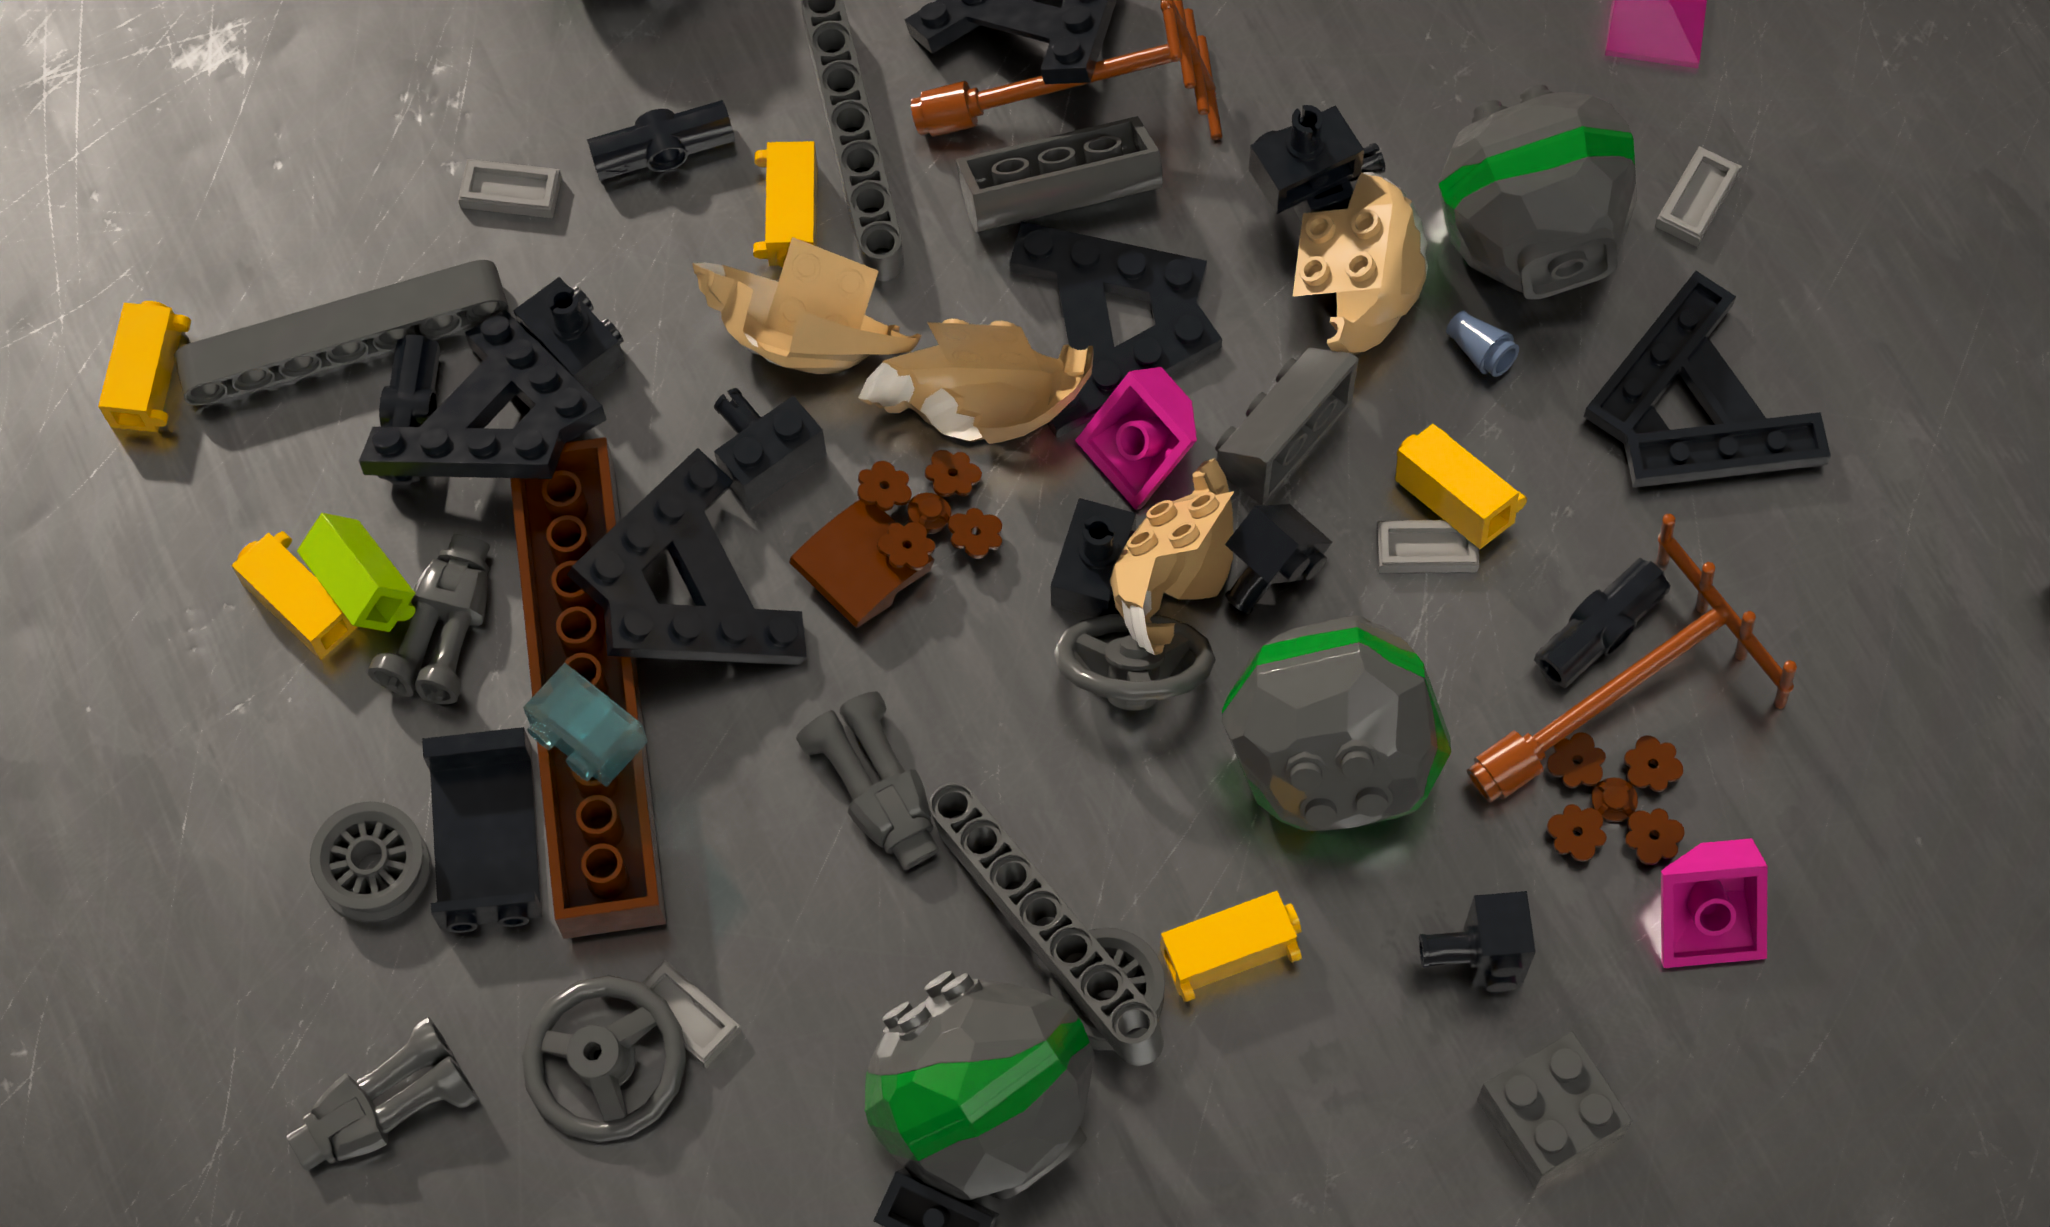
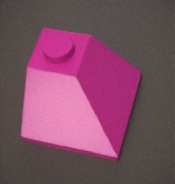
(1657, 31)
(1140, 433)
(1714, 905)

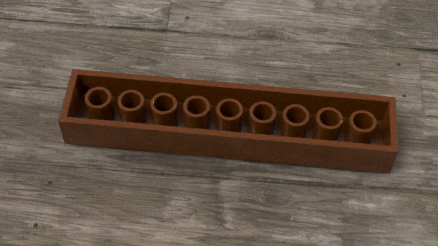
(596, 834)

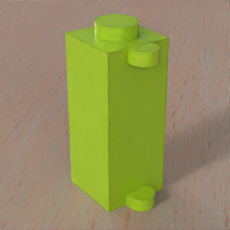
(356, 573)

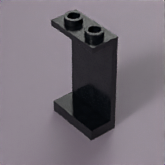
(484, 829)

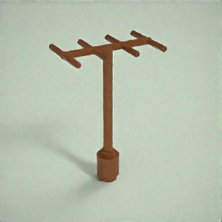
(957, 106)
(1517, 758)

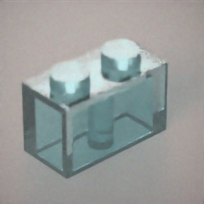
(584, 726)

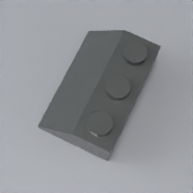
(1287, 421)

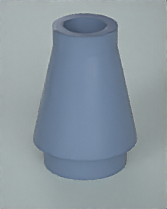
(1484, 344)

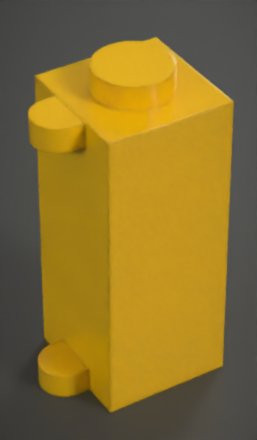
(789, 198)
(141, 366)
(1457, 486)
(292, 593)
(1230, 942)

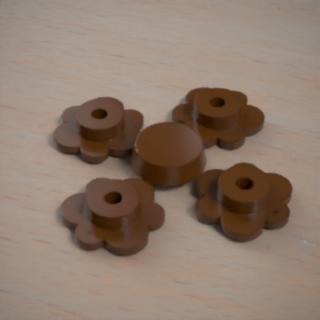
(928, 511)
(1615, 799)

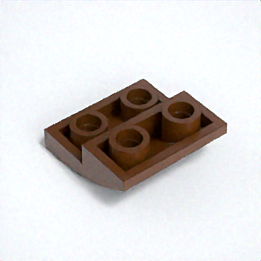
(849, 568)

